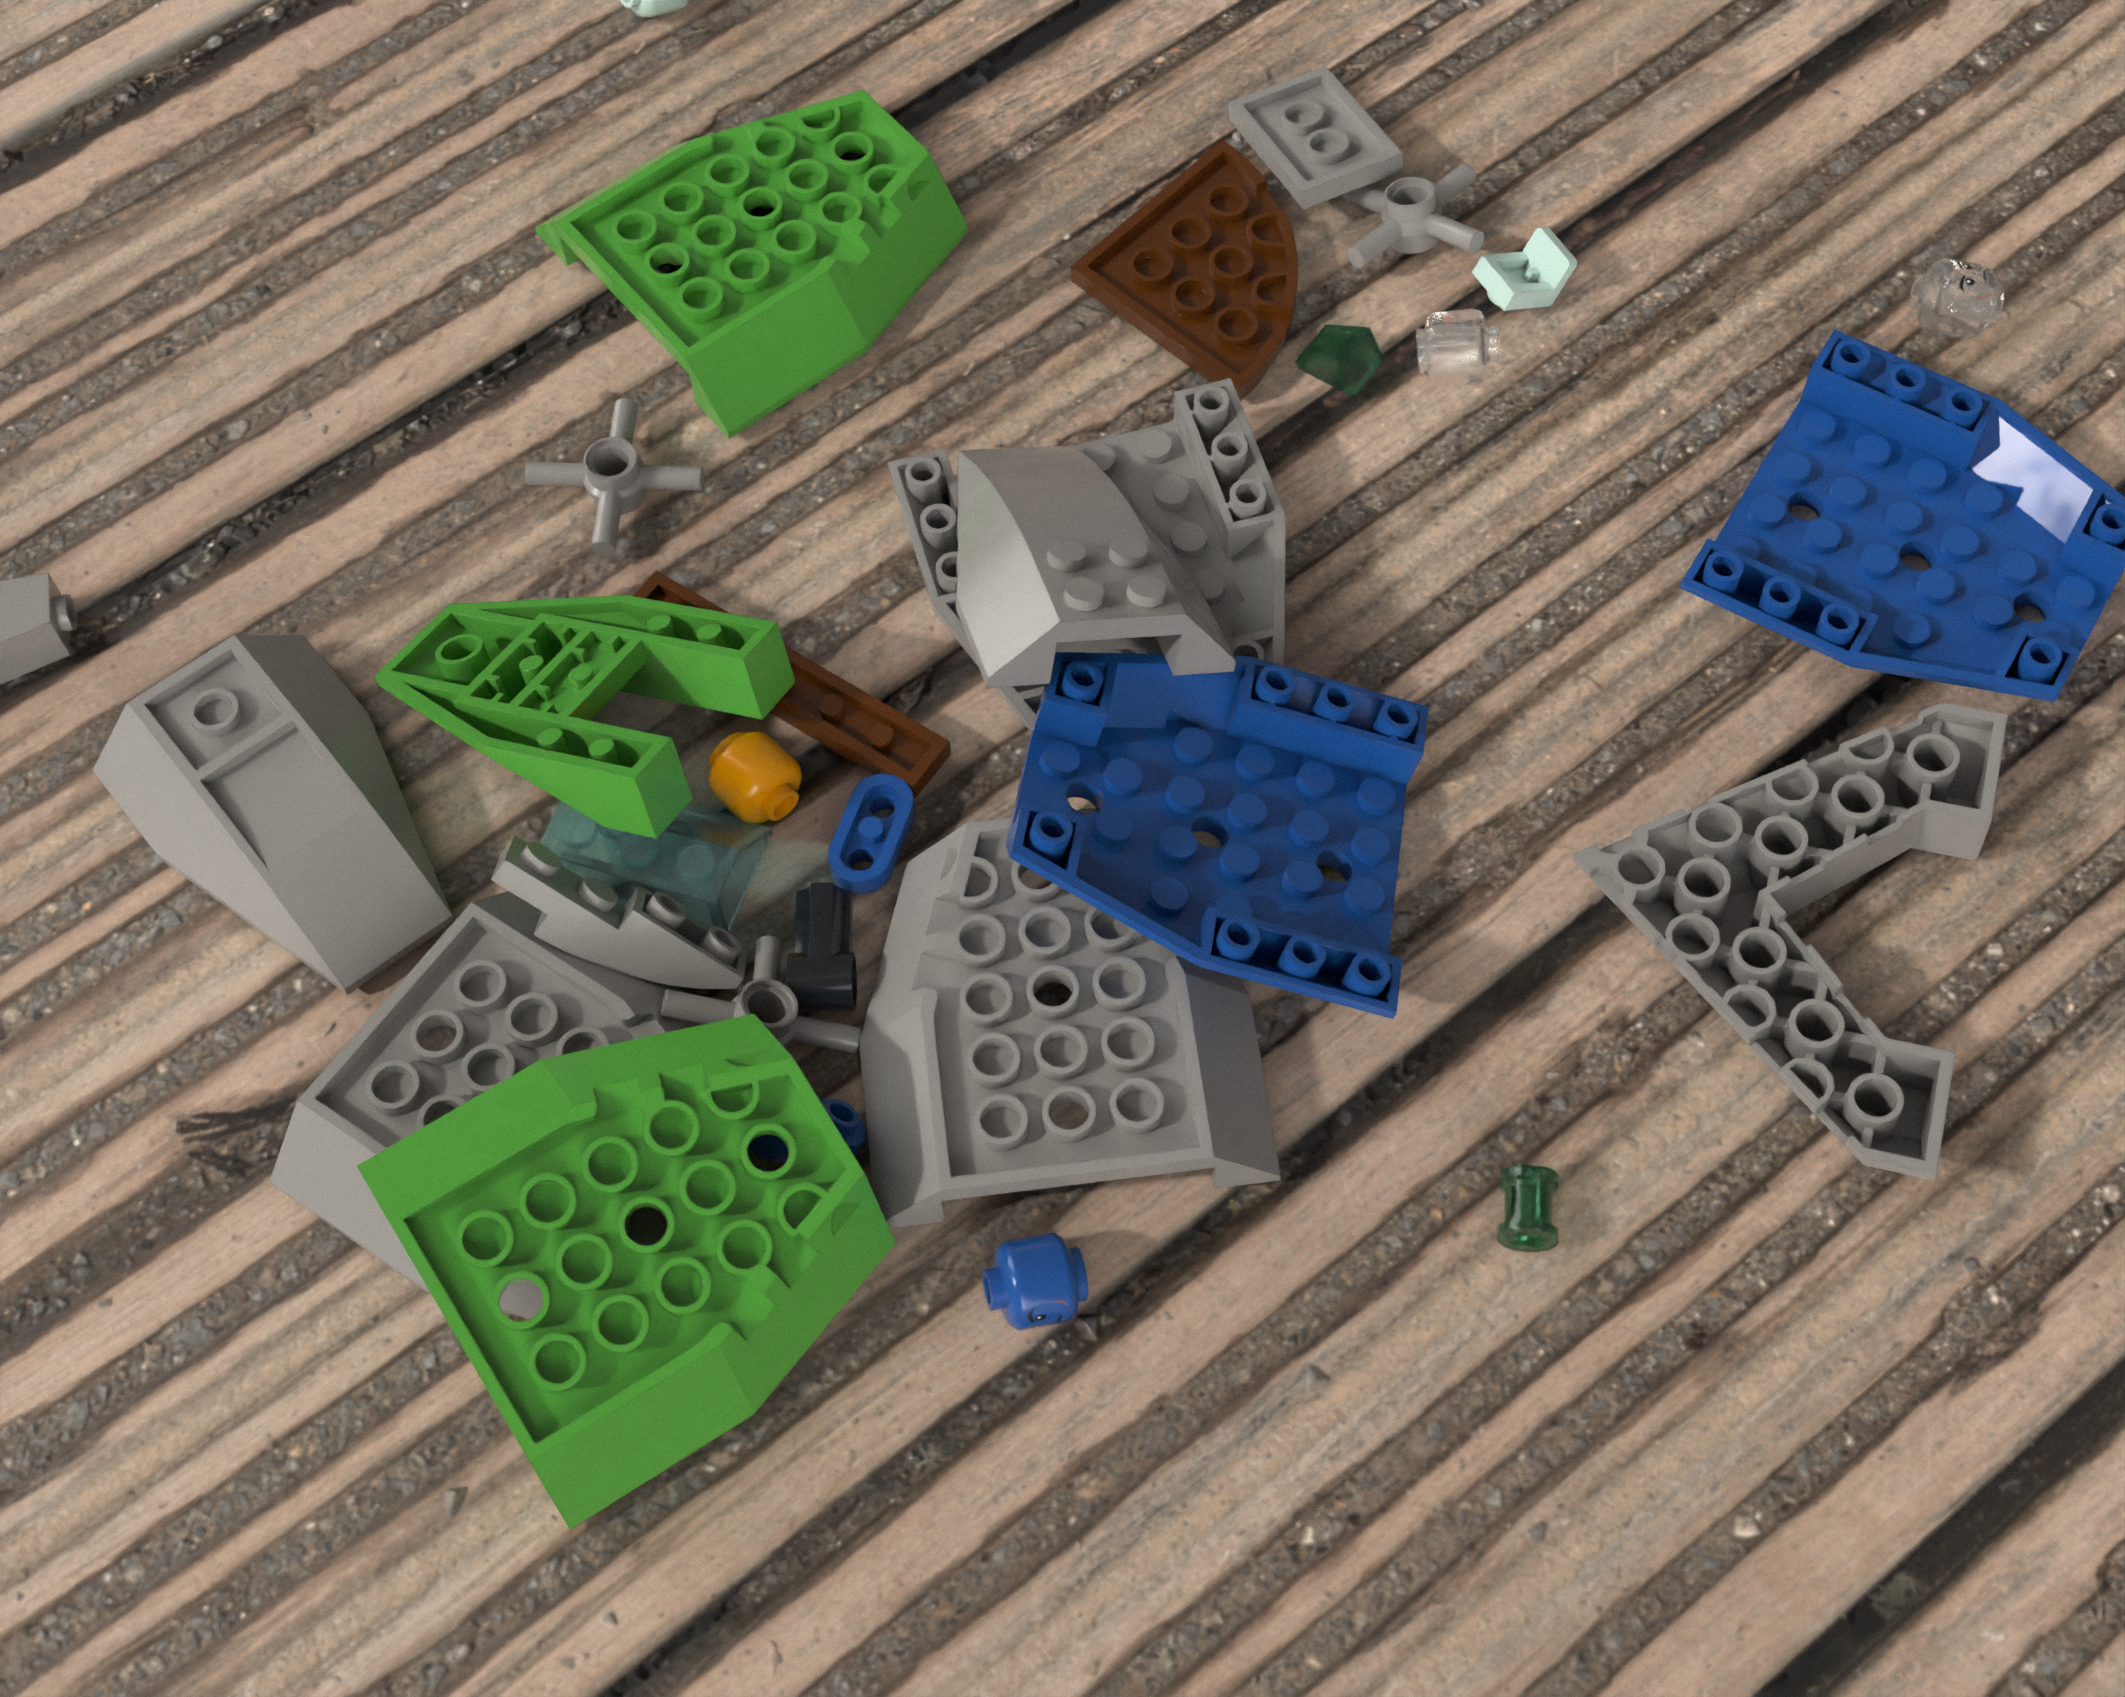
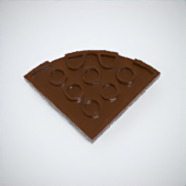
(1204, 270)

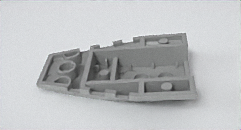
(1066, 559)

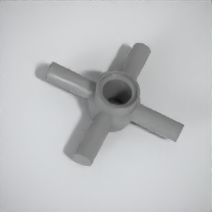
(1413, 216)
(614, 476)
(769, 1001)

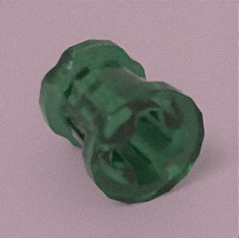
(1528, 1208)

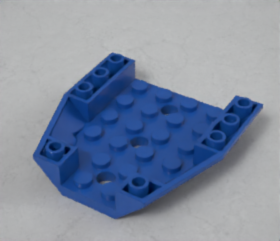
(1931, 472)
(1265, 762)

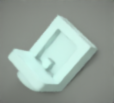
(1529, 276)

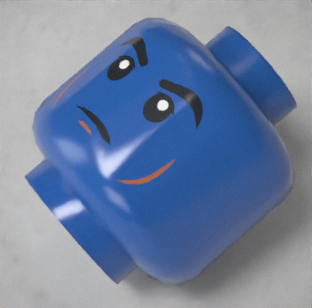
(1036, 1281)

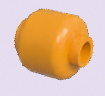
(754, 777)

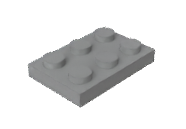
(1315, 137)

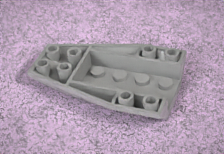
(278, 805)

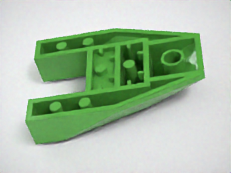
(536, 672)

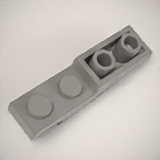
(641, 939)

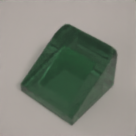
(1342, 357)

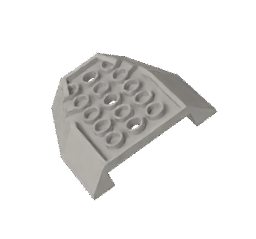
(1193, 486)
(510, 1007)
(973, 1064)

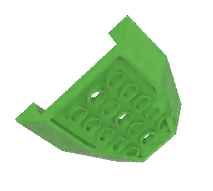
(777, 295)
(634, 1342)

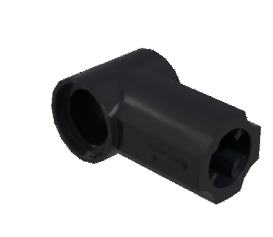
(823, 964)

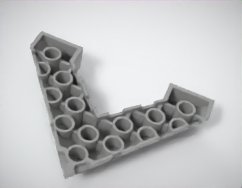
(1727, 874)

